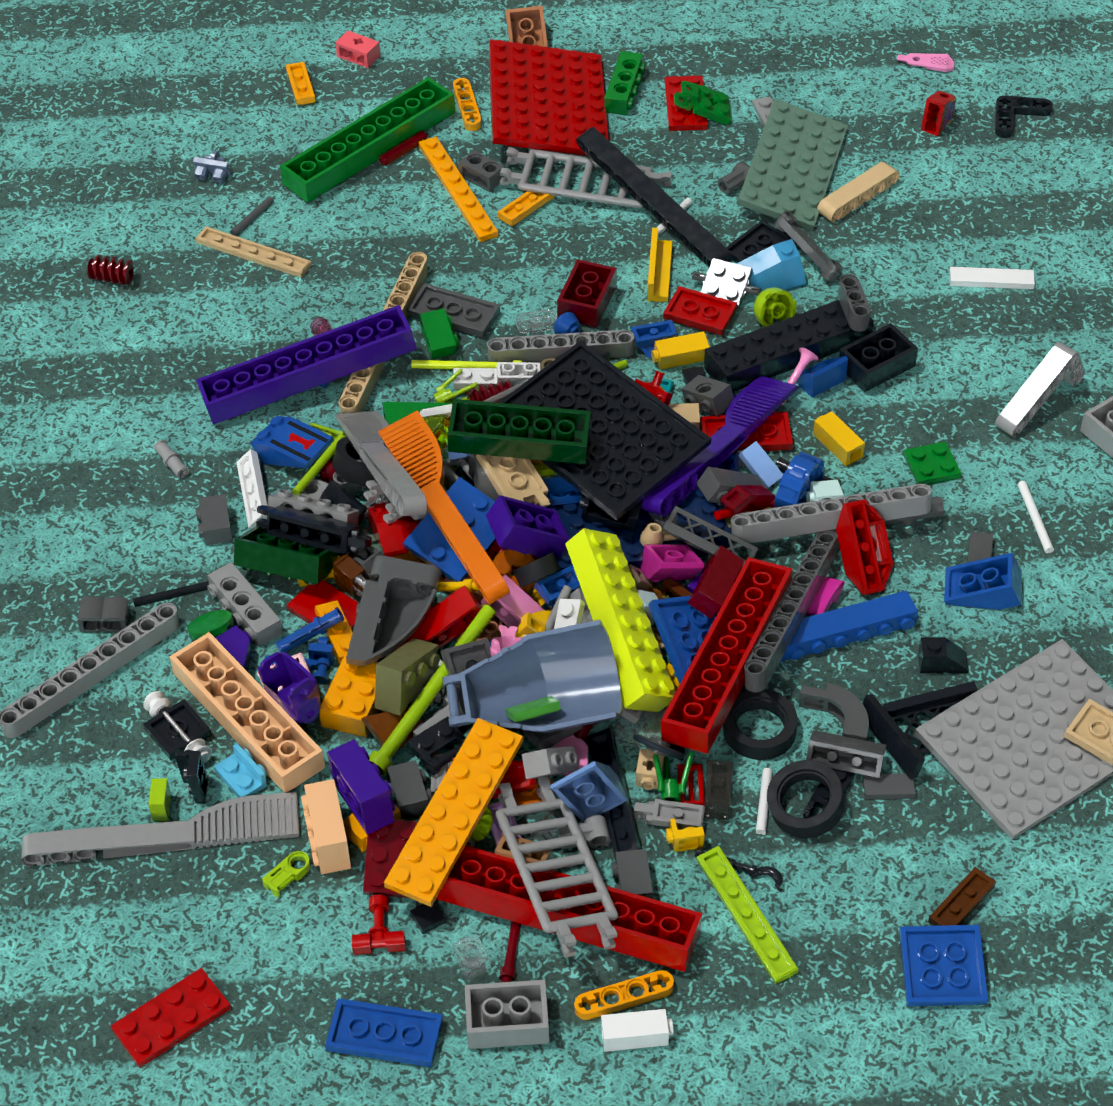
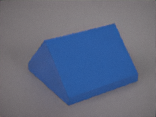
(823, 375)

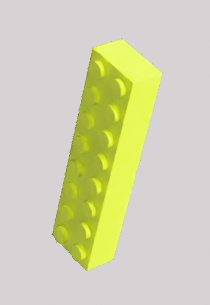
(615, 601)

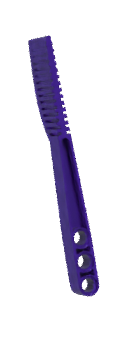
(742, 418)

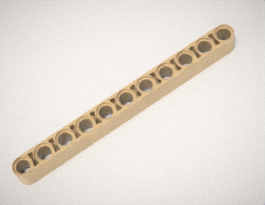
(407, 286)

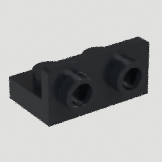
(194, 773)

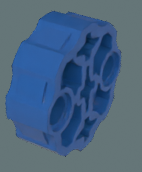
(798, 478)

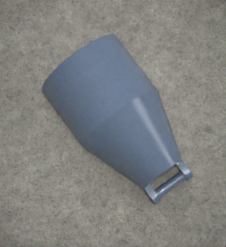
(564, 663)

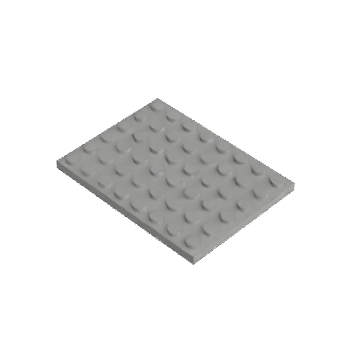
(1010, 740)

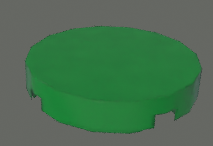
(213, 622)

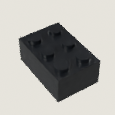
(879, 357)

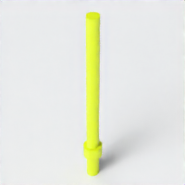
(437, 364)

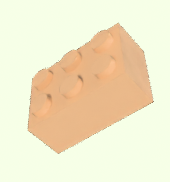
(325, 827)

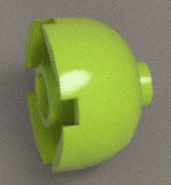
(774, 304)

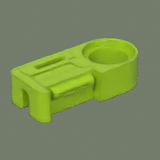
(284, 873)

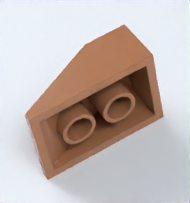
(527, 26)

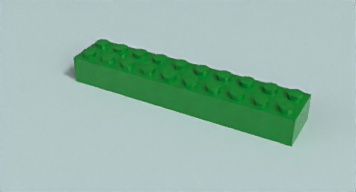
(366, 139)

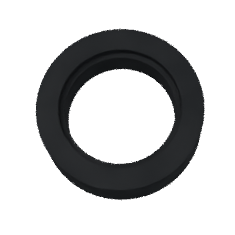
(347, 466)
(755, 748)
(798, 772)

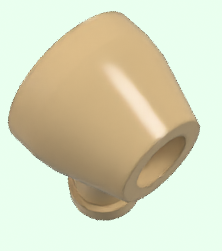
(654, 536)

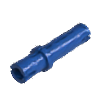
(318, 626)

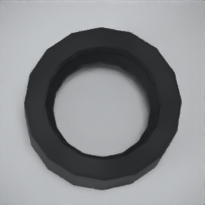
(537, 570)

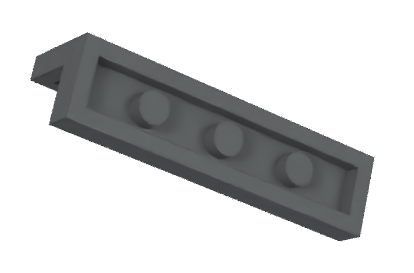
(702, 543)

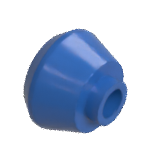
(567, 323)

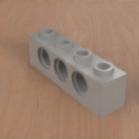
(319, 507)
(244, 603)

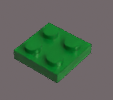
(932, 463)

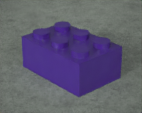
(527, 527)
(361, 786)

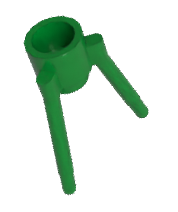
(670, 788)

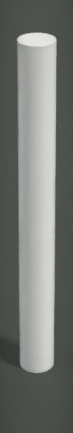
(1035, 516)

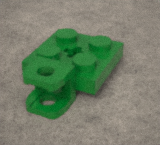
(704, 101)

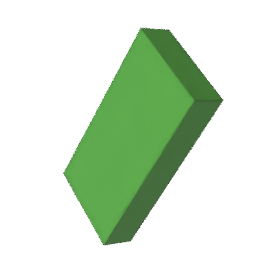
(533, 709)

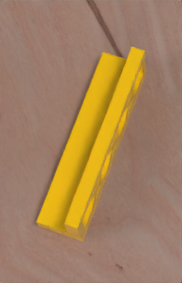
(659, 268)

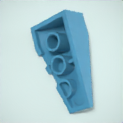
(776, 267)

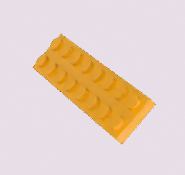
(453, 812)

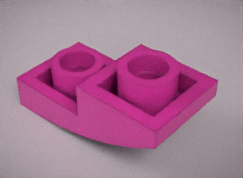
(826, 595)

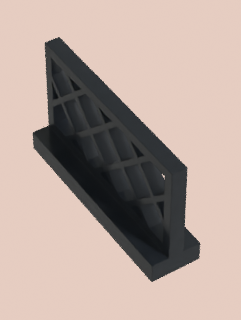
(926, 705)

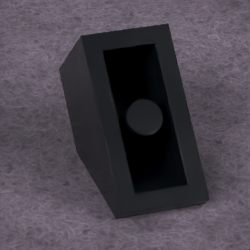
(941, 656)

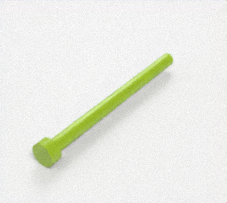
(427, 695)

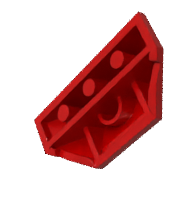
(391, 535)
(864, 546)

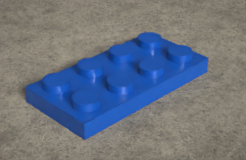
(384, 1032)

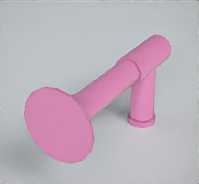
(806, 357)

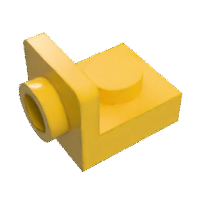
(686, 838)

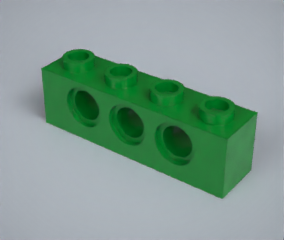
(624, 83)

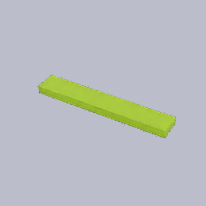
(747, 915)

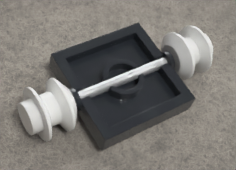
(176, 727)

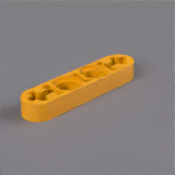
(467, 104)
(622, 990)

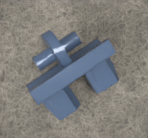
(212, 164)

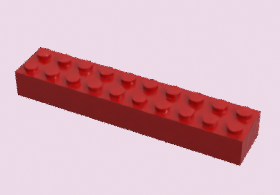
(718, 666)
(643, 926)

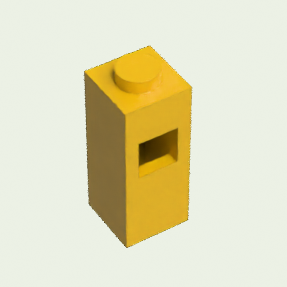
(680, 350)
(838, 438)

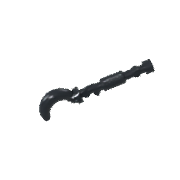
(753, 871)

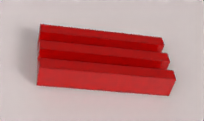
(680, 768)

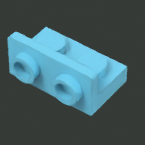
(242, 773)

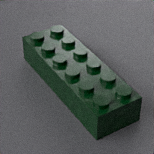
(519, 431)

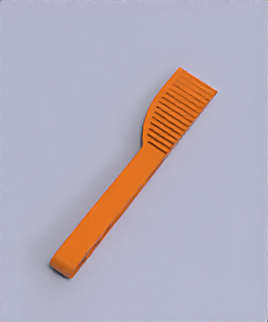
(420, 455)

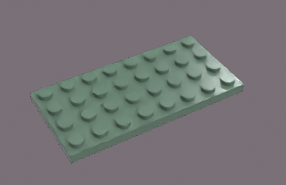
(792, 164)

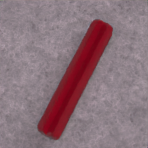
(402, 148)

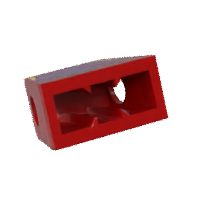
(939, 106)

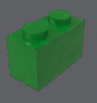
(438, 333)

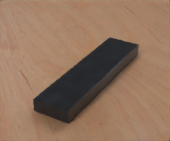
(893, 737)

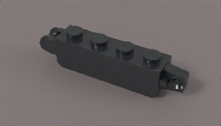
(312, 529)

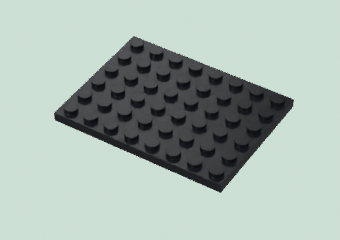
(632, 433)

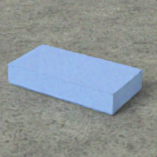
(761, 464)

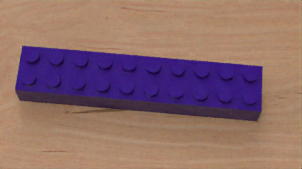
(306, 364)

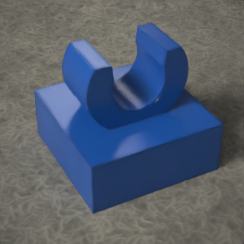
(321, 649)

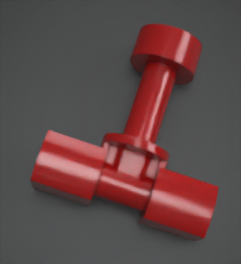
(378, 935)

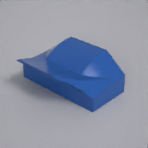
(647, 335)
(551, 586)

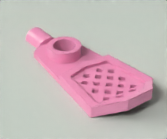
(935, 62)

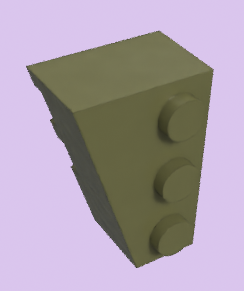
(404, 674)

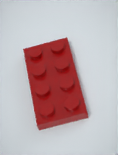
(679, 118)
(771, 435)
(170, 1017)

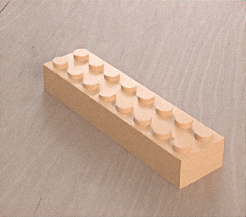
(247, 712)

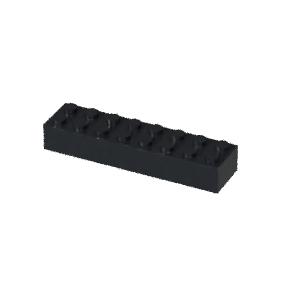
(777, 346)

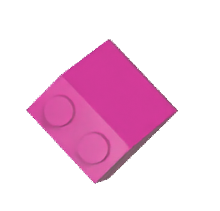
(670, 561)

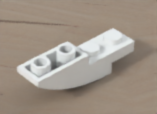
(506, 371)

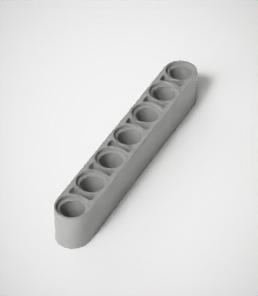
(539, 347)

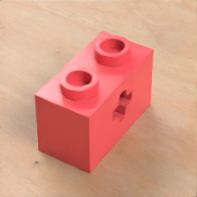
(357, 49)

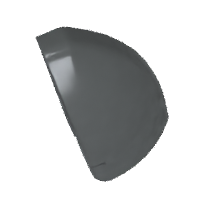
(391, 607)

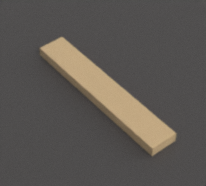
(253, 252)

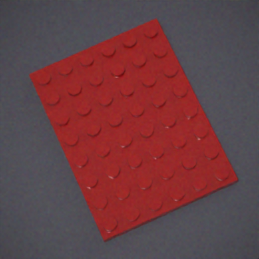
(544, 96)

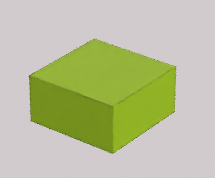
(159, 799)

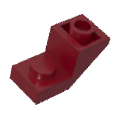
(744, 495)

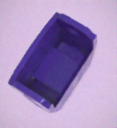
(299, 692)

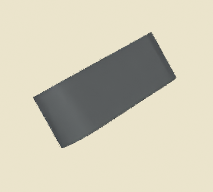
(854, 302)

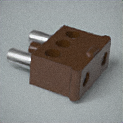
(349, 576)

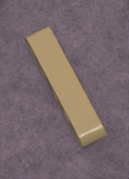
(857, 191)

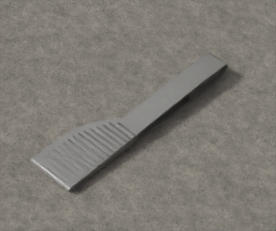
(390, 475)
(227, 822)

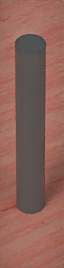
(252, 216)

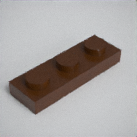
(963, 899)

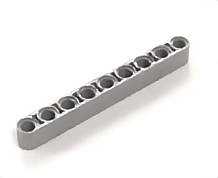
(824, 514)
(89, 670)

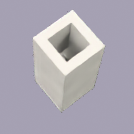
(636, 1030)

